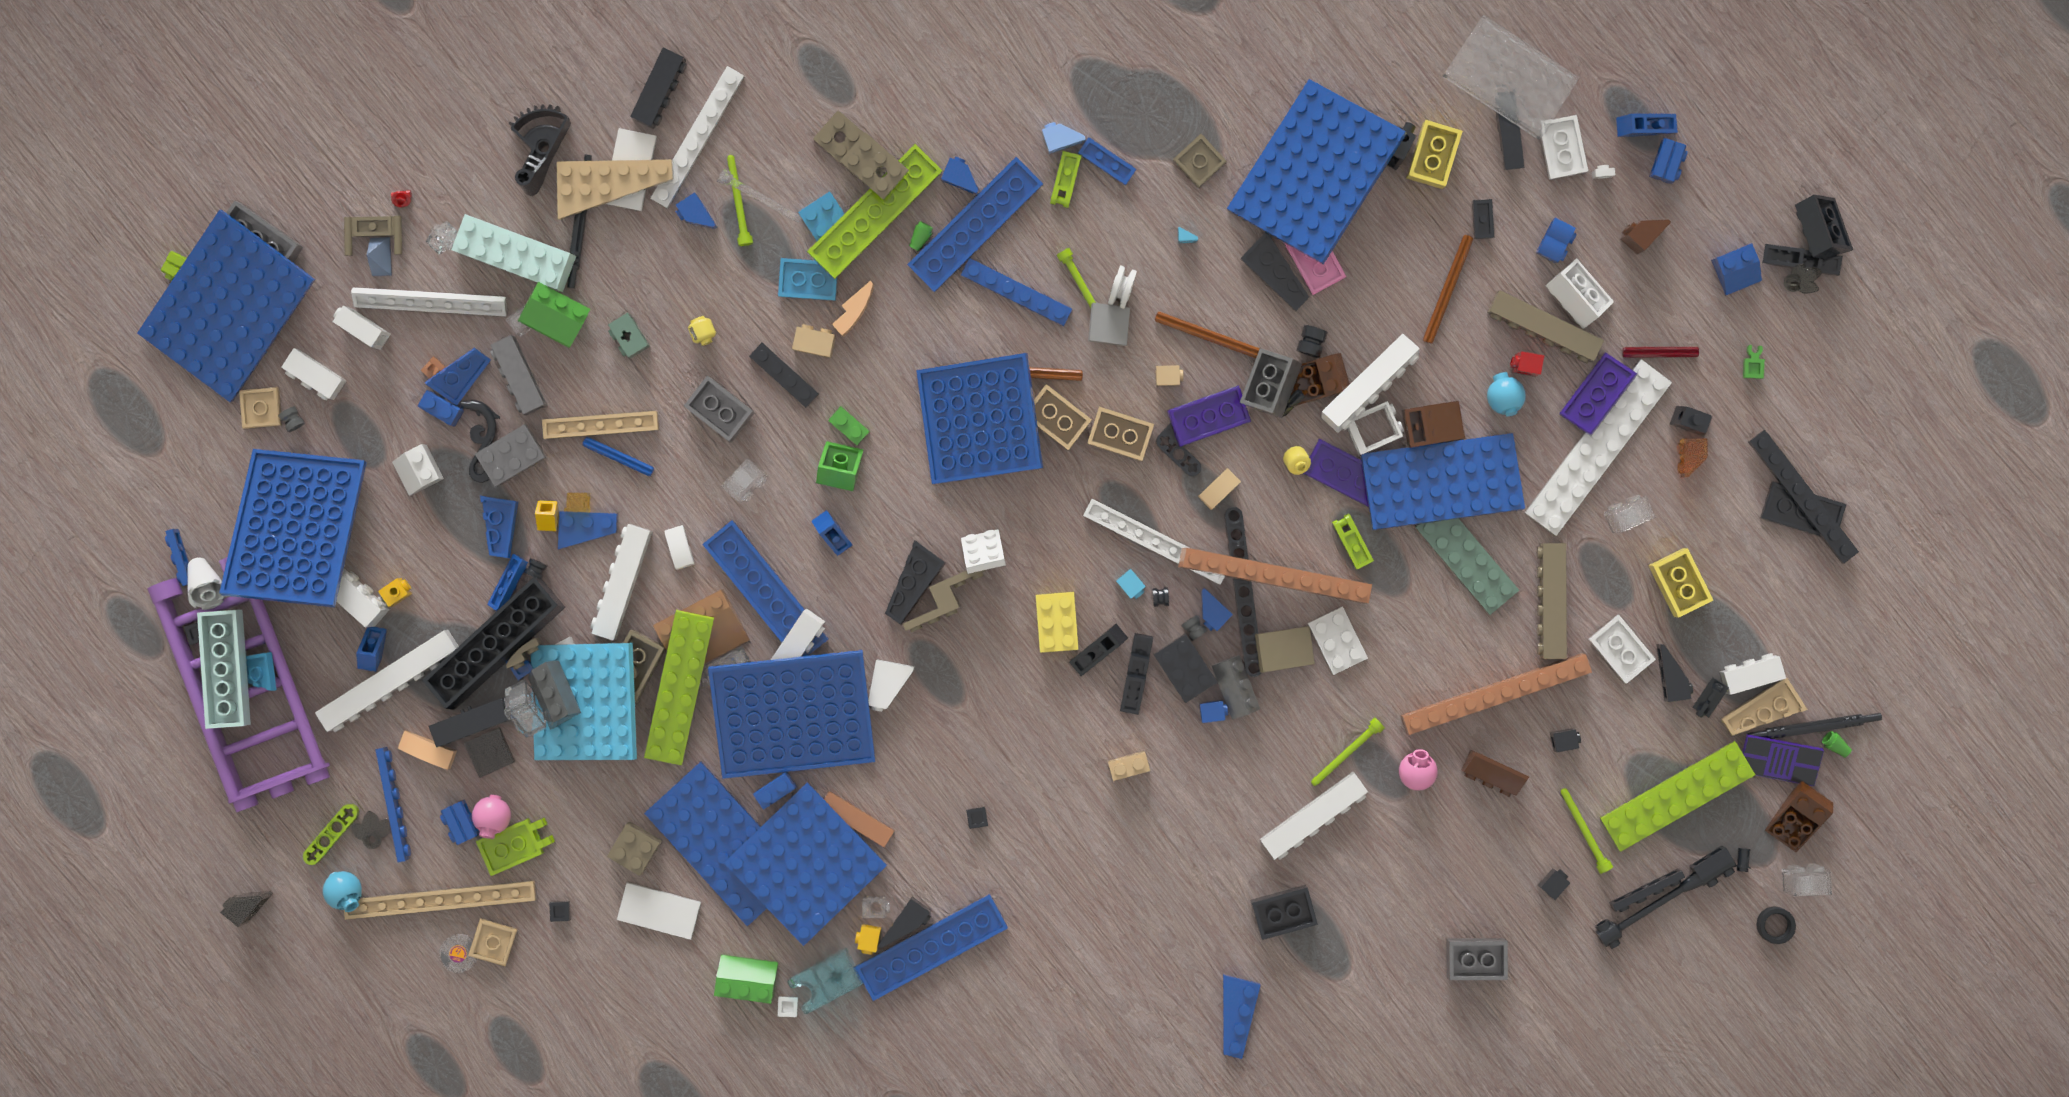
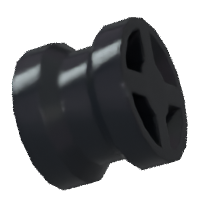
(535, 568)
(1160, 597)

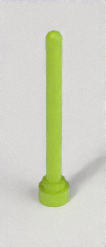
(744, 238)
(1066, 257)
(1374, 727)
(1603, 864)

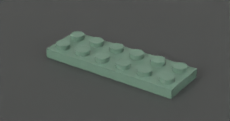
(1469, 562)

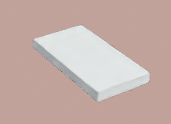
(633, 146)
(659, 910)

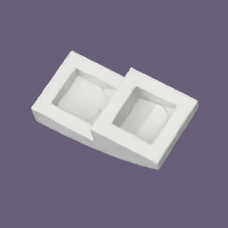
(679, 547)

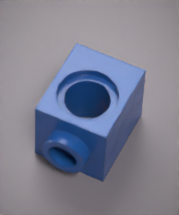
(1213, 711)

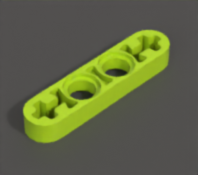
(331, 834)

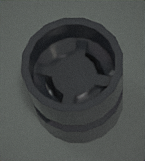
(1312, 341)

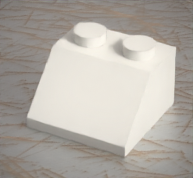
(417, 469)

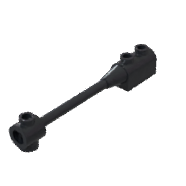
(1704, 873)

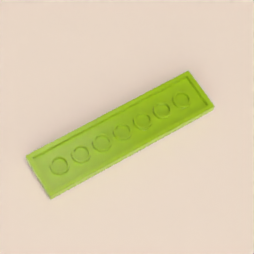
(872, 215)
(679, 687)
(1677, 796)

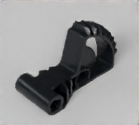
(535, 168)

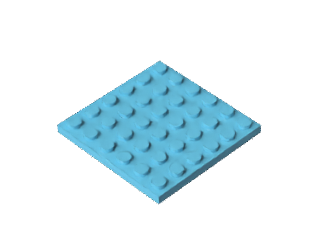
(604, 691)

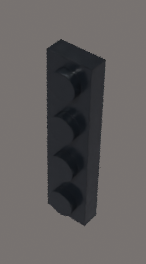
(784, 375)
(1654, 887)

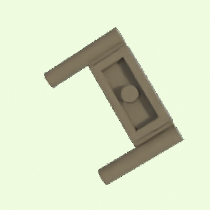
(372, 227)

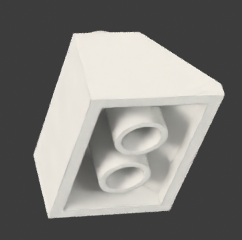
(1579, 293)

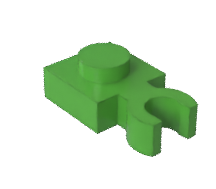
(1753, 366)

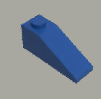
(1646, 125)

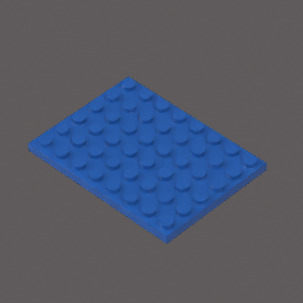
(1316, 171)
(226, 306)
(293, 528)
(792, 714)

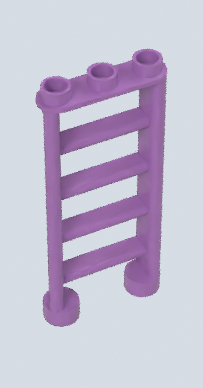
(242, 798)

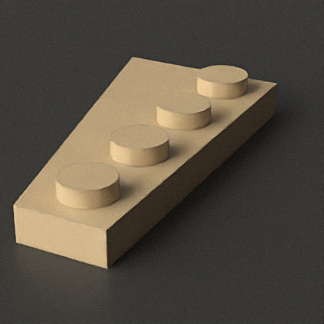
(1770, 705)

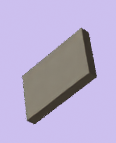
(1284, 649)

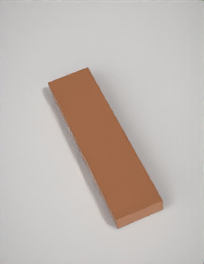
(860, 820)

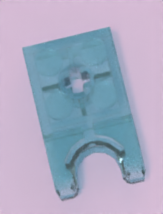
(822, 983)

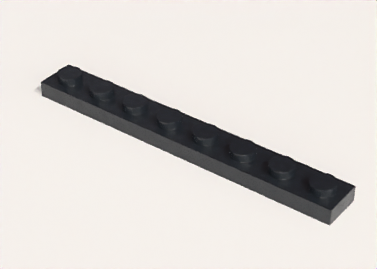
(1803, 496)

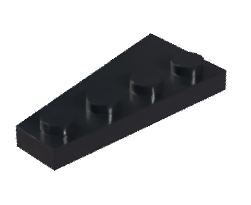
(1272, 268)

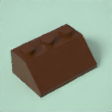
(1493, 774)

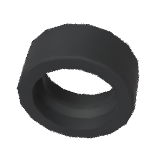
(1791, 925)

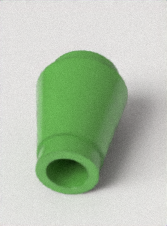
(920, 235)
(1835, 743)

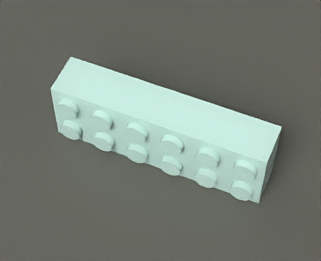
(513, 253)
(223, 669)

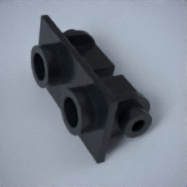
(1710, 698)

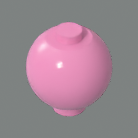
(1418, 770)
(491, 816)

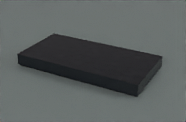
(1783, 510)

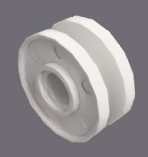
(1122, 287)

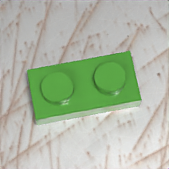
(849, 425)

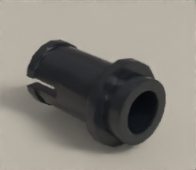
(1743, 860)

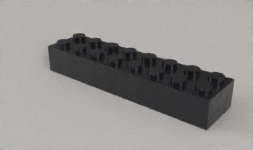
(493, 643)

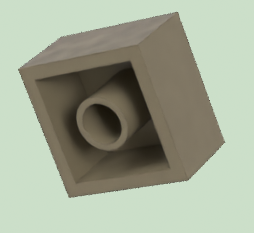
(634, 848)

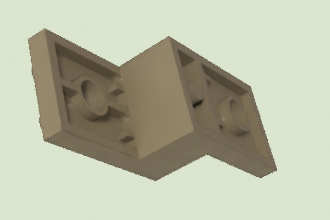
(860, 155)
(944, 598)

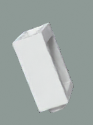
(361, 327)
(1396, 427)

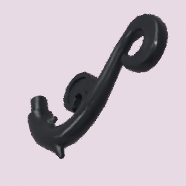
(475, 433)

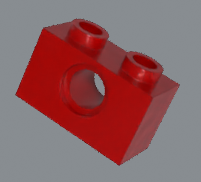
(1527, 364)

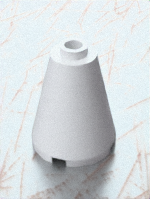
(203, 585)

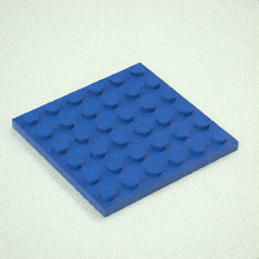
(979, 418)
(805, 864)

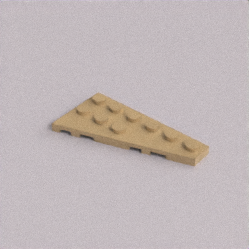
(595, 183)

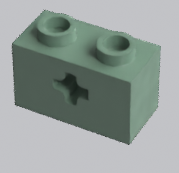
(627, 324)

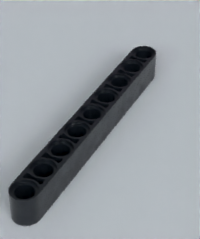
(1242, 601)

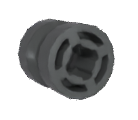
(291, 419)
(1194, 628)

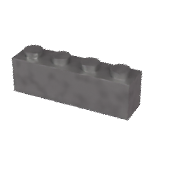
(518, 374)

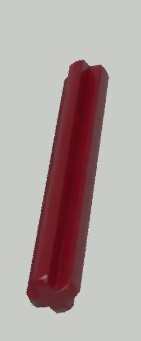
(1659, 352)

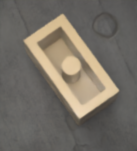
(813, 341)
(1128, 765)

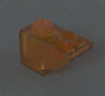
(1692, 455)

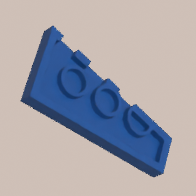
(1238, 1010)

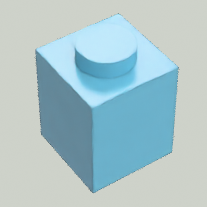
(1131, 584)

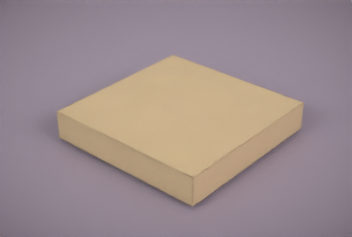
(260, 407)
(492, 942)

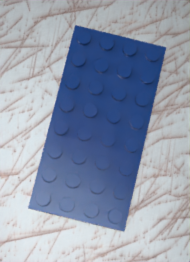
(1442, 481)
(707, 829)

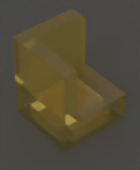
(578, 502)

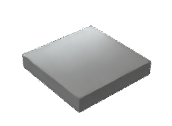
(1108, 324)

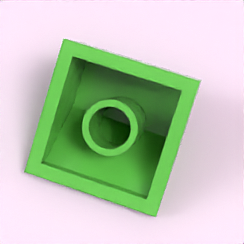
(839, 466)

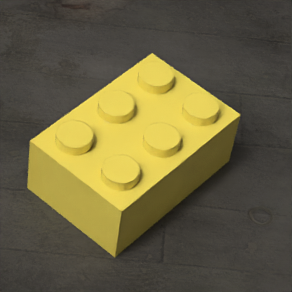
(1434, 154)
(1680, 582)
(1057, 622)

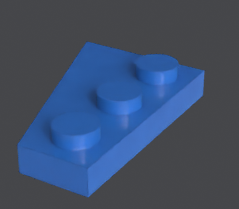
(459, 376)
(584, 526)

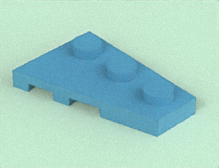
(261, 671)

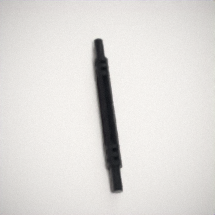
(577, 240)
(1817, 726)

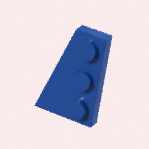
(500, 524)

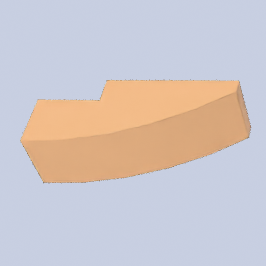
(854, 309)
(426, 750)

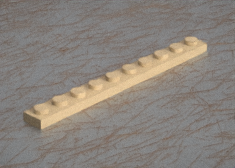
(444, 899)

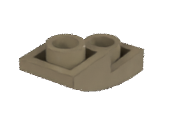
(519, 656)

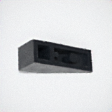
(1098, 649)
(1674, 681)
(908, 920)

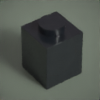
(1565, 740)
(1554, 883)

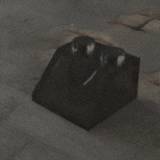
(244, 907)

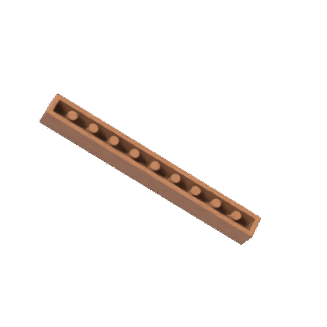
(1274, 575)
(1496, 693)

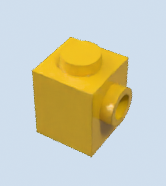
(547, 515)
(395, 592)
(868, 939)

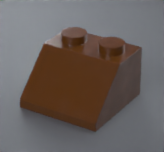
(1642, 234)

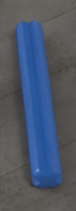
(618, 456)

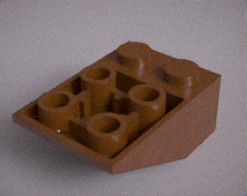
(1321, 378)
(1433, 424)
(1800, 816)

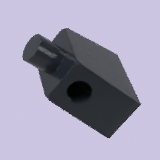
(1404, 147)
(1691, 420)

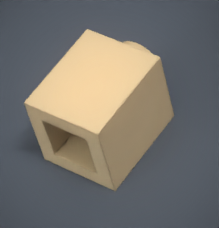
(1168, 375)

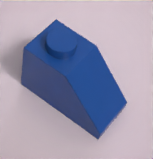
(959, 175)
(694, 212)
(831, 533)
(1213, 611)
(371, 649)

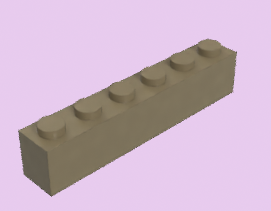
(1545, 326)
(1552, 601)

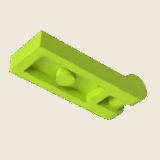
(1065, 178)
(1353, 542)

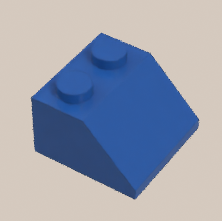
(1738, 269)

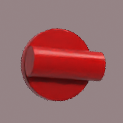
(401, 198)

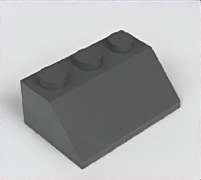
(553, 693)

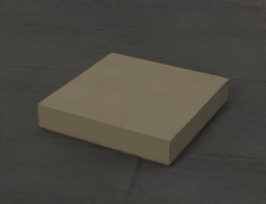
(1199, 160)

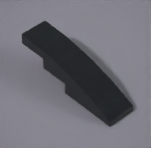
(1510, 143)
(1790, 257)
(1136, 673)

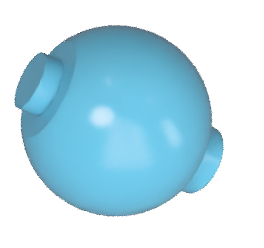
(1506, 394)
(342, 891)

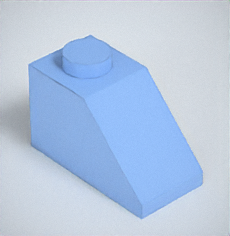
(1060, 137)

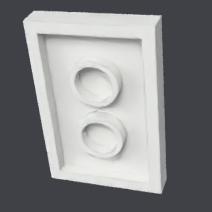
(1564, 148)
(983, 551)
(1337, 640)
(1622, 649)

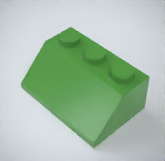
(553, 314)
(746, 979)

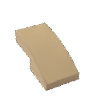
(1219, 489)

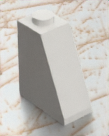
(887, 682)

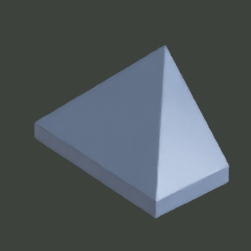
(380, 256)

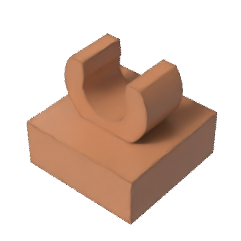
(432, 367)

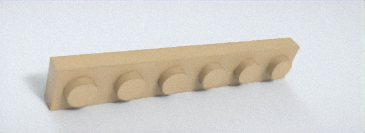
(600, 424)

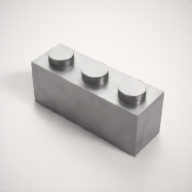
(1235, 687)

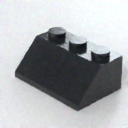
(1823, 226)

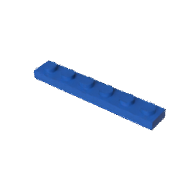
(1016, 292)
(395, 812)

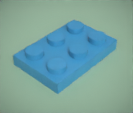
(821, 215)
(805, 280)

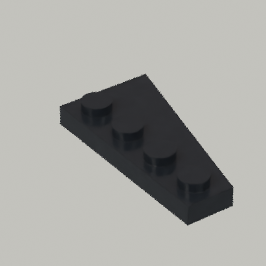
(917, 576)

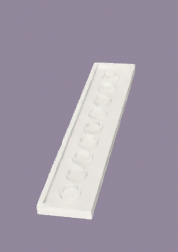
(1596, 452)

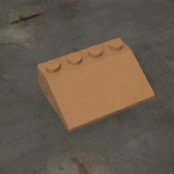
(726, 629)

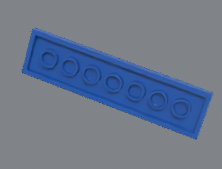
(975, 224)
(757, 581)
(931, 947)

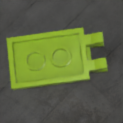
(513, 845)

